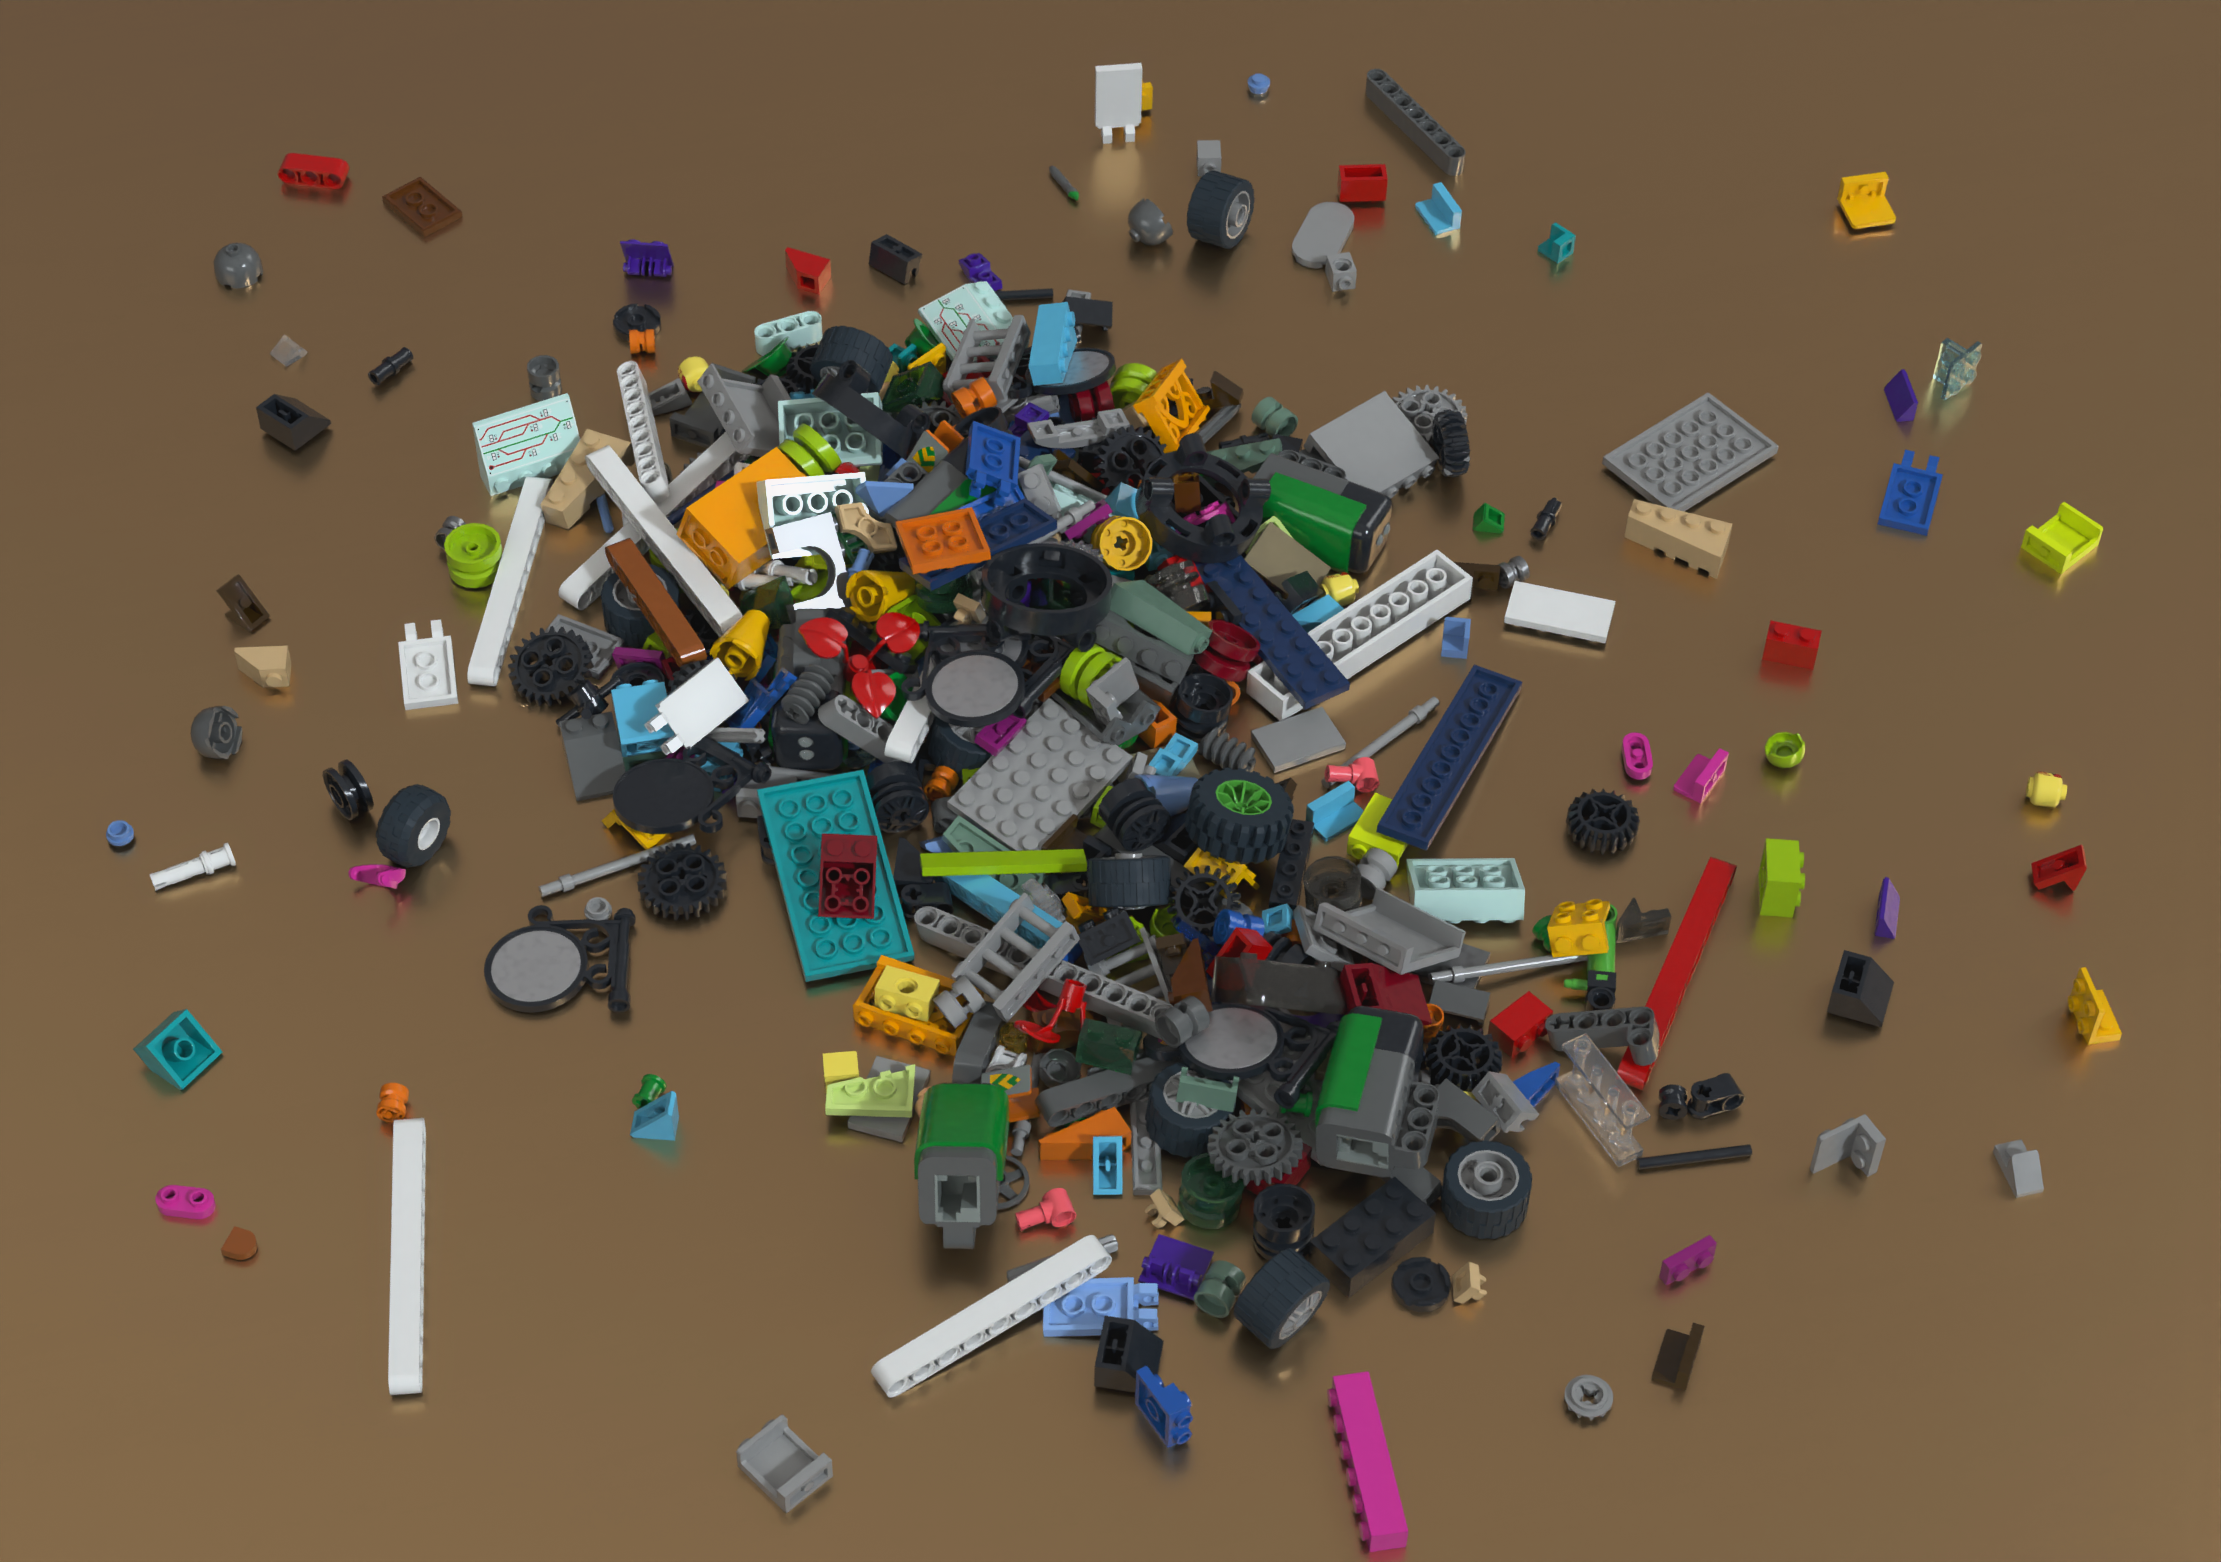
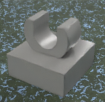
(1138, 767)

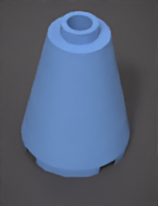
(1170, 790)

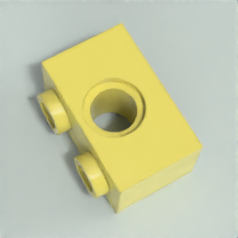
(906, 993)

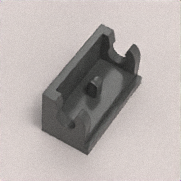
(1461, 1000)

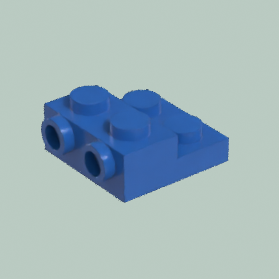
(1163, 1407)

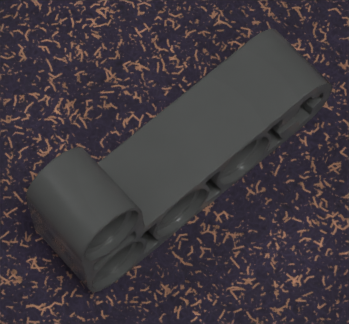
(1609, 1028)
(977, 1045)

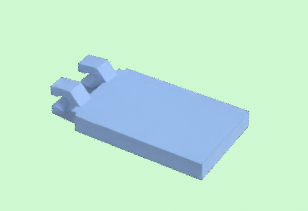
(1084, 1308)

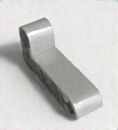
(857, 725)

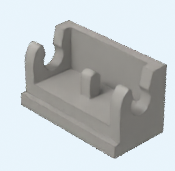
(1505, 1101)

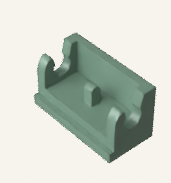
(1207, 1092)

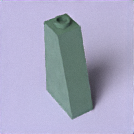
(1159, 616)

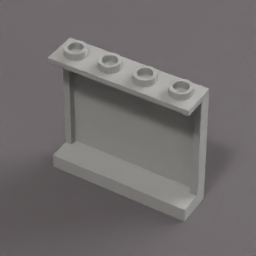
(746, 410)
(1375, 446)
(1391, 933)

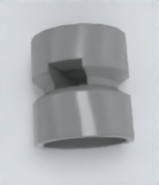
(1375, 869)
(952, 1008)

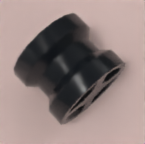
(1673, 1102)

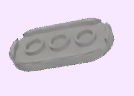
(1322, 233)

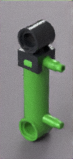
(1601, 973)

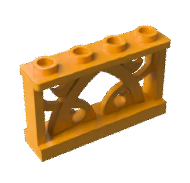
(1173, 384)
(912, 1029)

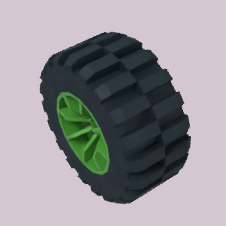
(1239, 815)

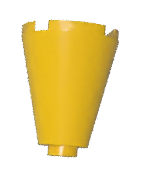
(877, 591)
(743, 645)

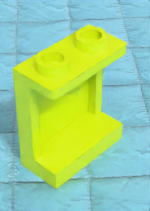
(2063, 538)
(1364, 832)

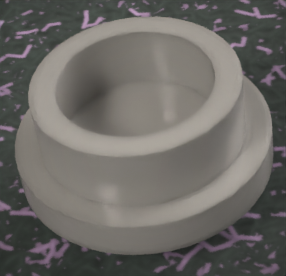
(598, 909)

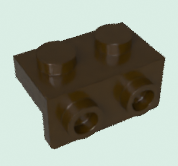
(1072, 470)

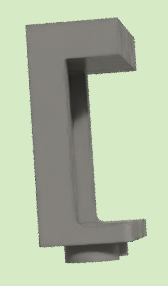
(783, 1464)

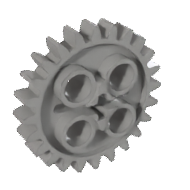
(1422, 405)

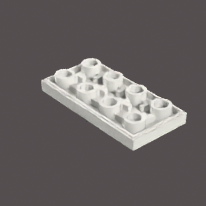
(1559, 612)

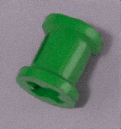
(651, 1089)
(1302, 1106)

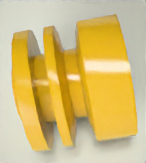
(1135, 545)

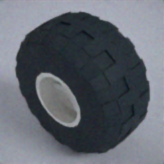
(413, 825)

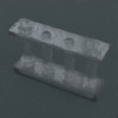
(1602, 1100)

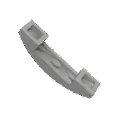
(1078, 433)

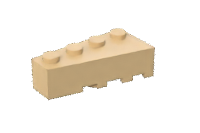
(576, 485)
(1680, 535)

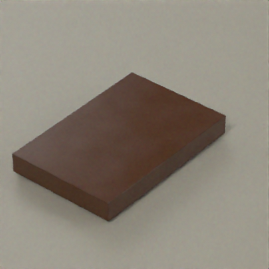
(422, 207)

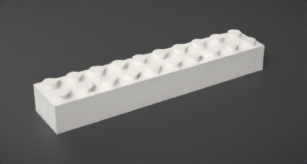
(1373, 625)

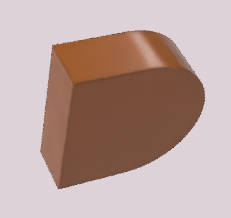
(240, 1244)

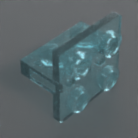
(1956, 366)

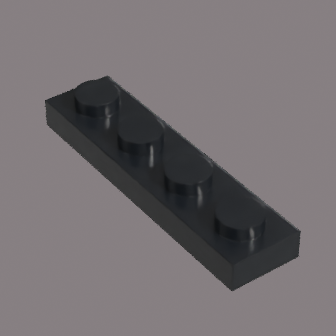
(865, 635)

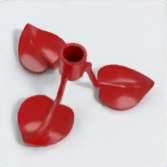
(876, 690)
(1069, 1000)

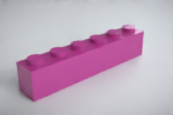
(1368, 1462)

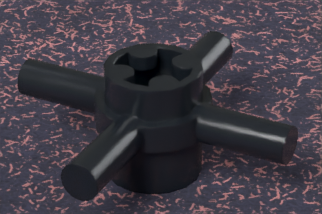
(589, 699)

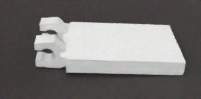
(1118, 99)
(427, 668)
(697, 706)

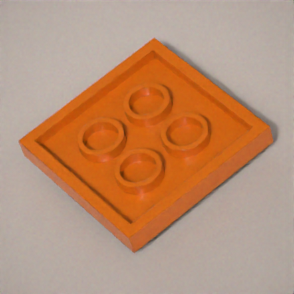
(943, 540)

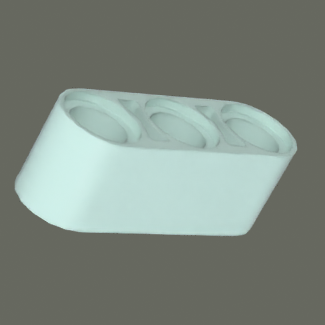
(800, 329)

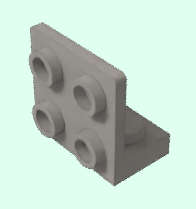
(1112, 690)
(1853, 1138)

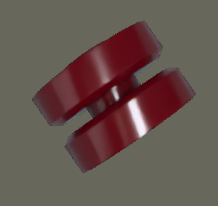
(1089, 402)
(1228, 651)

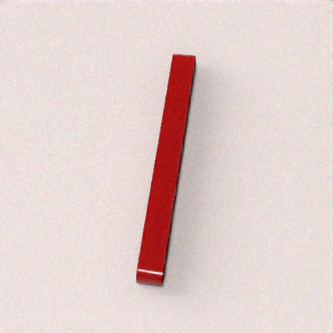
(1682, 959)

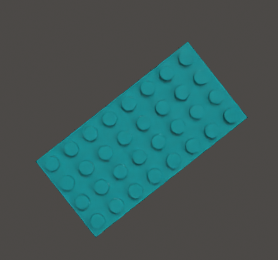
(794, 825)

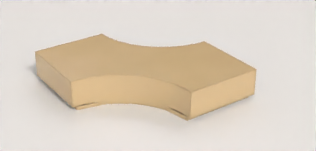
(855, 520)

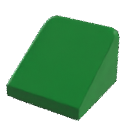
(1488, 519)

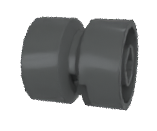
(544, 377)
(1182, 1021)

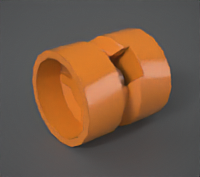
(976, 397)

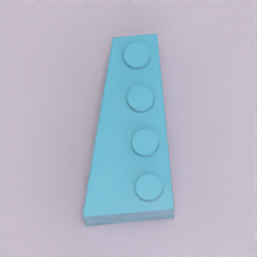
(1052, 343)

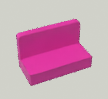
(1701, 775)

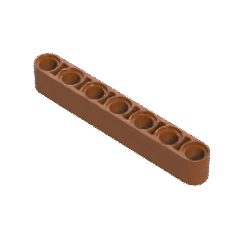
(655, 602)

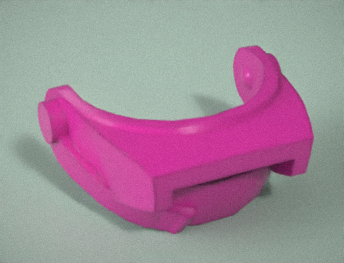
(378, 874)

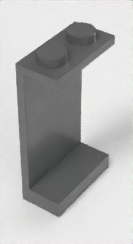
(700, 422)

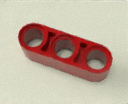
(313, 171)

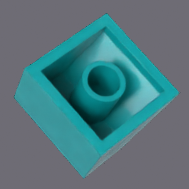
(178, 1049)

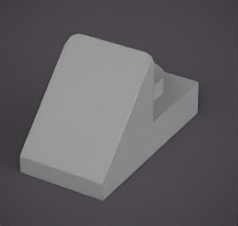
(2020, 1167)

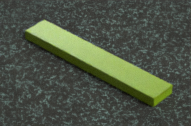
(1003, 862)

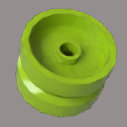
(1130, 383)
(810, 452)
(473, 555)
(1083, 669)

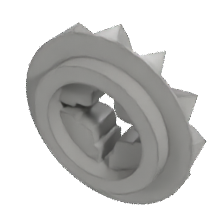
(1590, 1386)

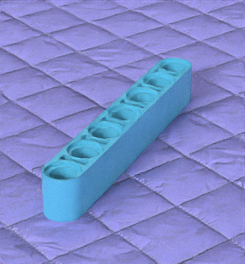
(993, 901)

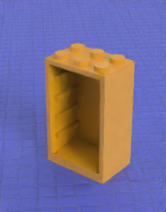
(727, 524)

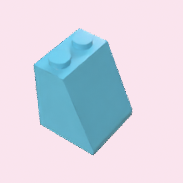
(632, 709)

